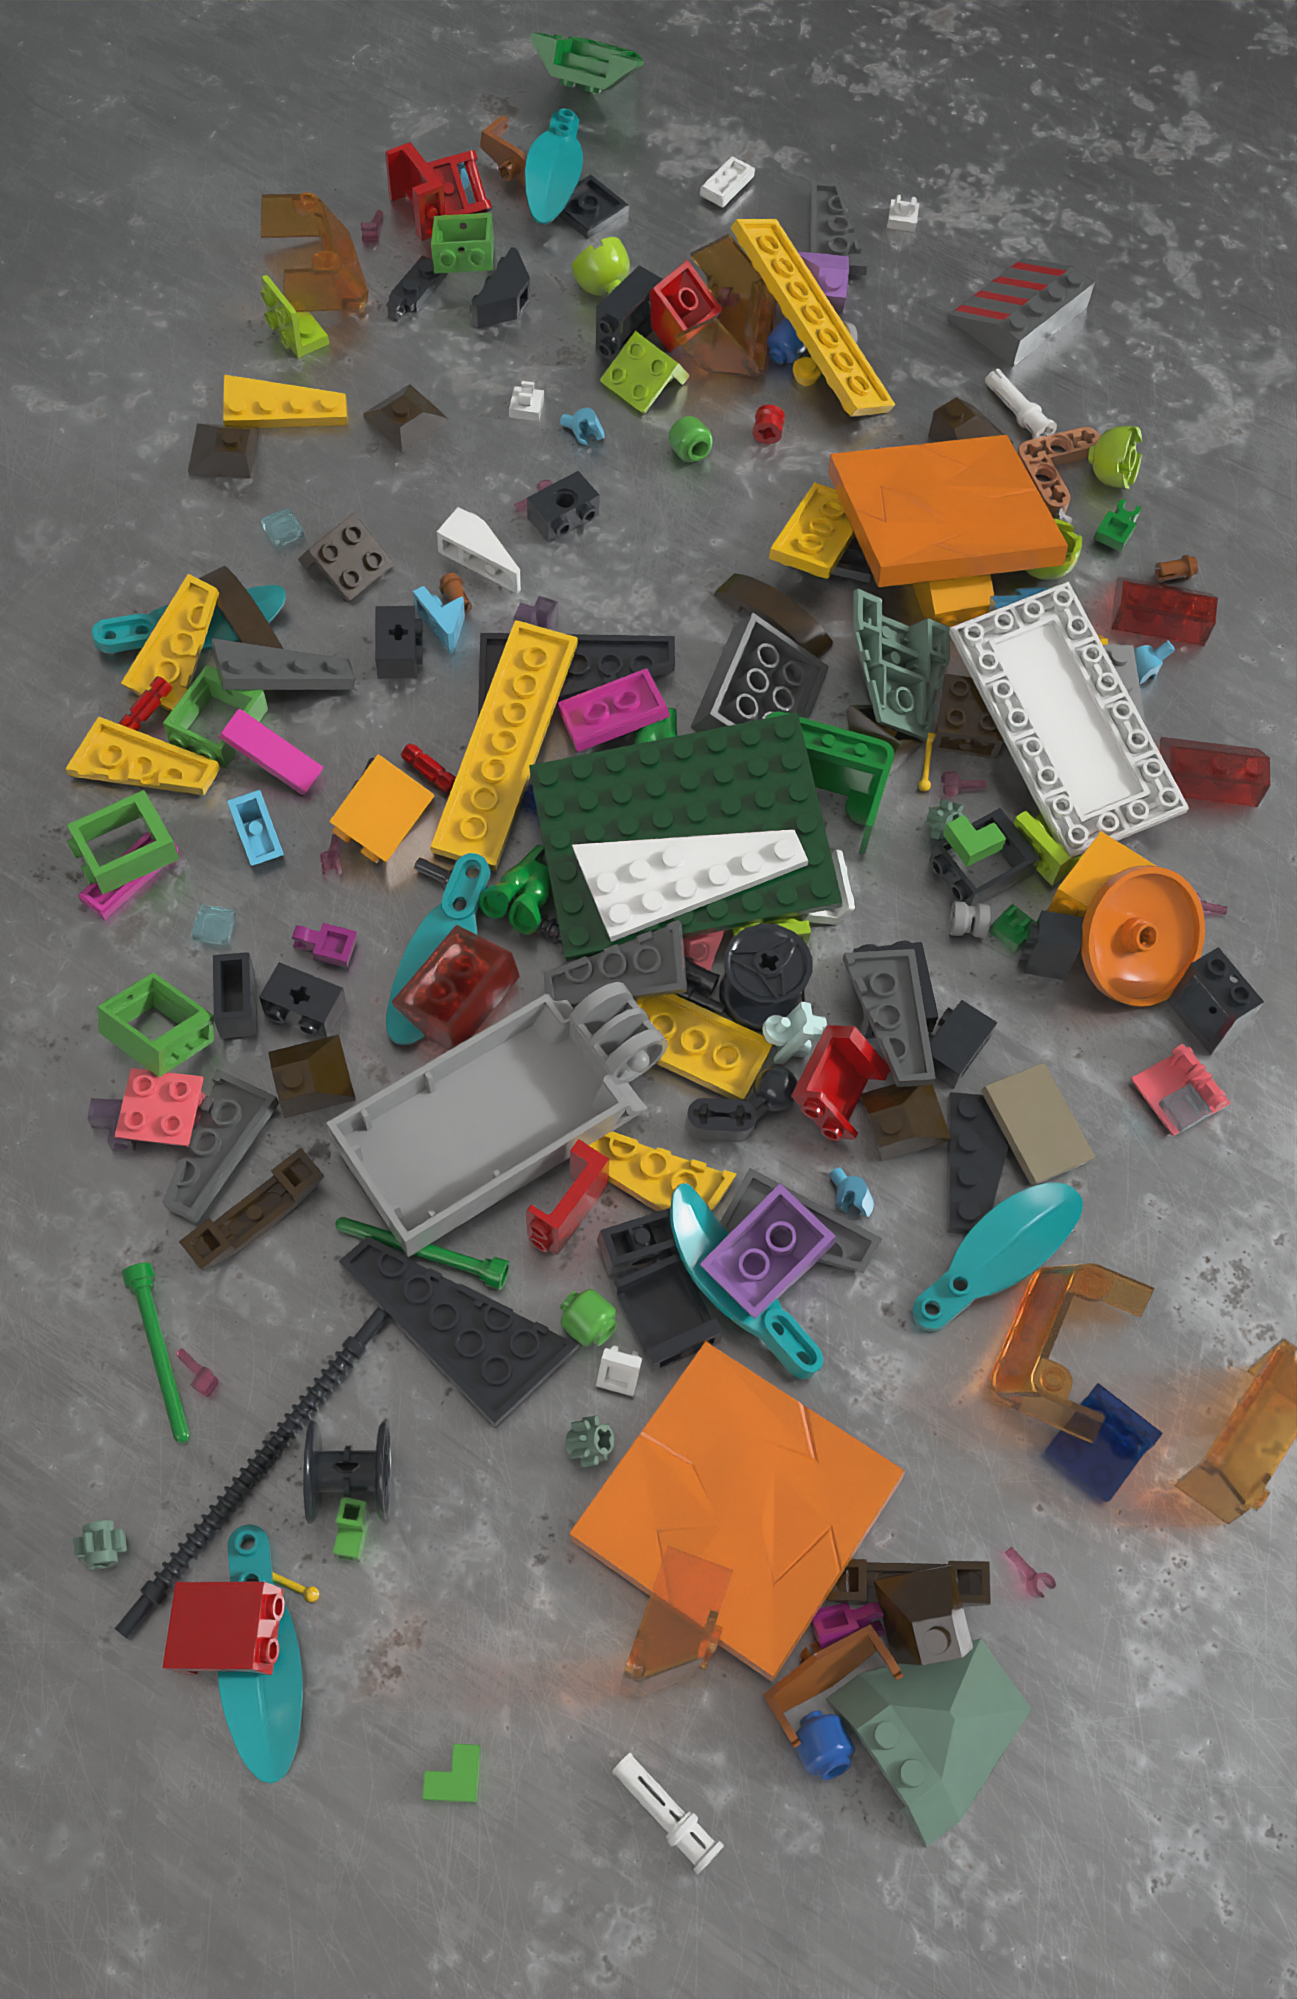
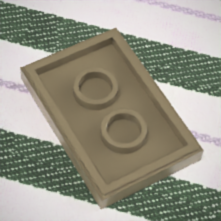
(1038, 1124)

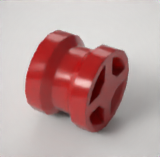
(768, 424)

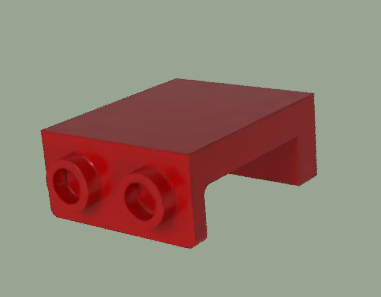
(413, 178)
(837, 1078)
(591, 1178)
(224, 1627)

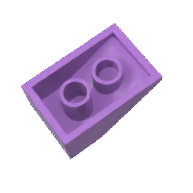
(768, 1251)

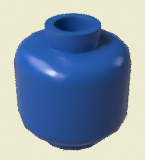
(784, 344)
(824, 1745)

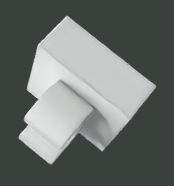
(903, 214)
(526, 402)
(619, 1371)

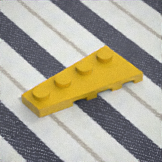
(280, 405)
(175, 642)
(133, 758)
(655, 1173)

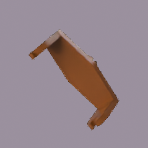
(507, 156)
(823, 1671)

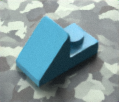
(442, 620)
(254, 827)

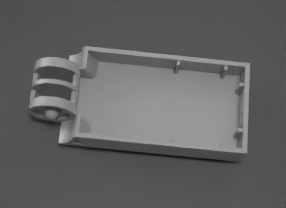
(497, 1111)

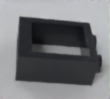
(625, 312)
(1015, 850)
(1202, 1013)

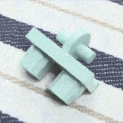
(794, 1032)

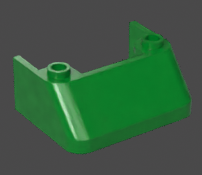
(850, 767)

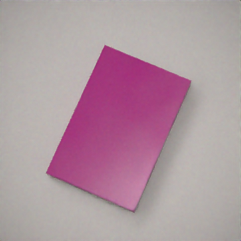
(612, 710)

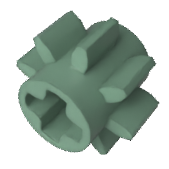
(941, 815)
(589, 1441)
(99, 1544)

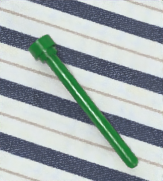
(491, 1271)
(140, 1280)

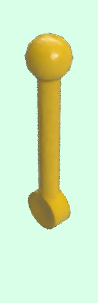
(924, 784)
(309, 1593)

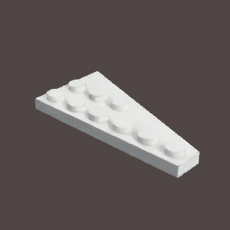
(666, 877)

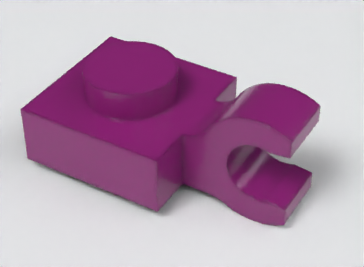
(329, 945)
(840, 1621)

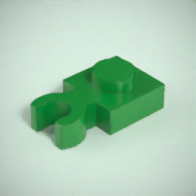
(1117, 526)

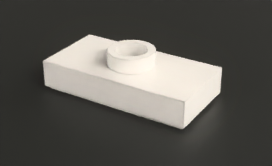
(727, 181)

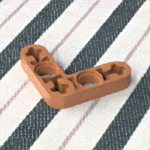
(1047, 459)

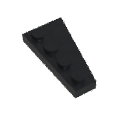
(973, 1160)

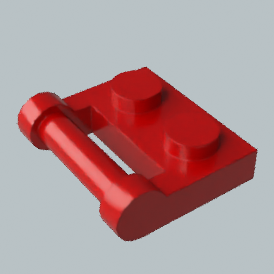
(454, 193)

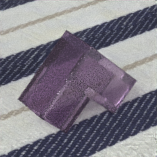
(542, 614)
(105, 1115)

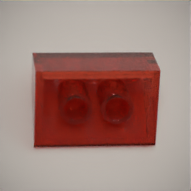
(1163, 611)
(1217, 771)
(457, 987)

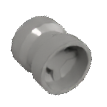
(969, 919)

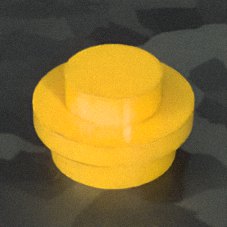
(806, 371)

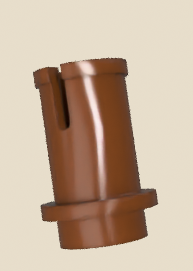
(1179, 568)
(452, 587)

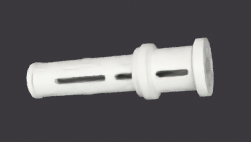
(1027, 413)
(681, 1827)

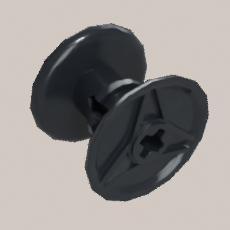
(764, 974)
(346, 1471)

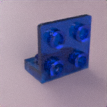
(1115, 1450)

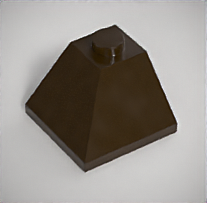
(406, 418)
(960, 421)
(223, 450)
(863, 721)
(311, 1076)
(904, 1119)
(924, 1616)

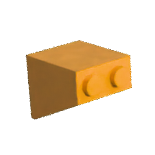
(954, 599)
(380, 809)
(1097, 865)

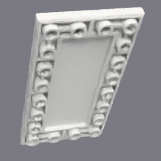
(1068, 720)

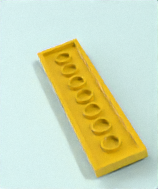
(812, 317)
(504, 744)

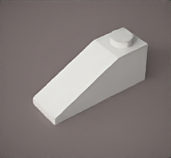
(474, 545)

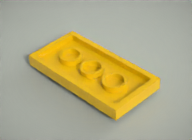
(814, 534)
(707, 1046)

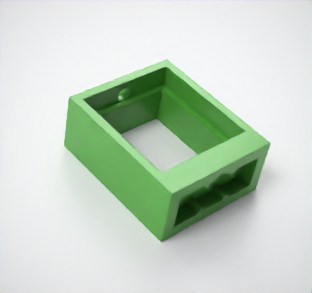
(475, 238)
(192, 703)
(131, 865)
(169, 1050)

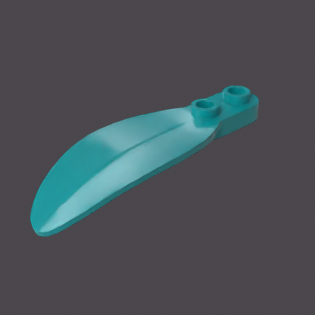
(553, 167)
(123, 632)
(433, 931)
(696, 1236)
(1002, 1250)
(261, 1708)

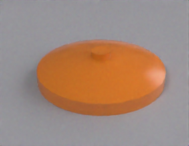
(1142, 934)

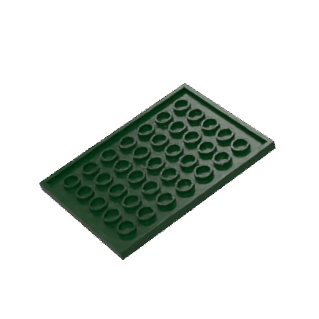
(686, 786)

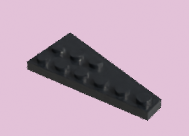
(594, 663)
(469, 1337)

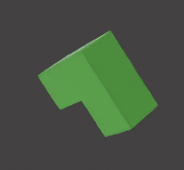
(972, 844)
(352, 1529)
(460, 1783)

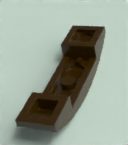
(240, 609)
(776, 609)
(255, 1213)
(858, 1588)

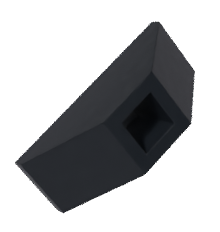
(503, 293)

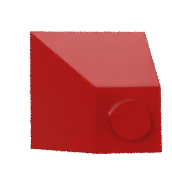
(680, 303)

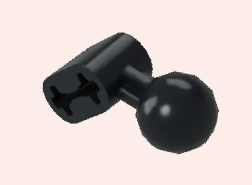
(771, 1092)

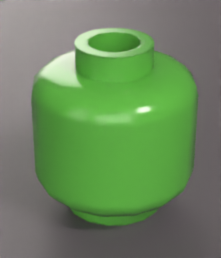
(690, 439)
(588, 1317)

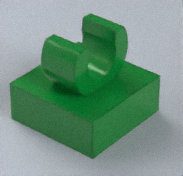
(1011, 927)

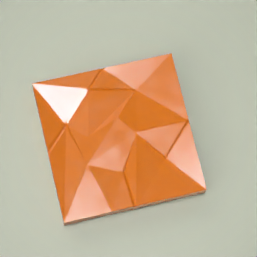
(945, 510)
(746, 1484)

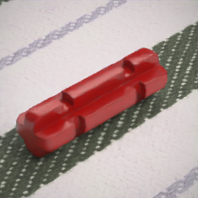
(146, 703)
(428, 767)

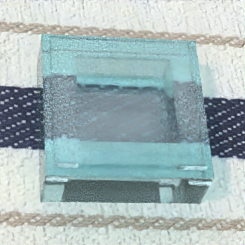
(282, 527)
(213, 924)
(1185, 1107)

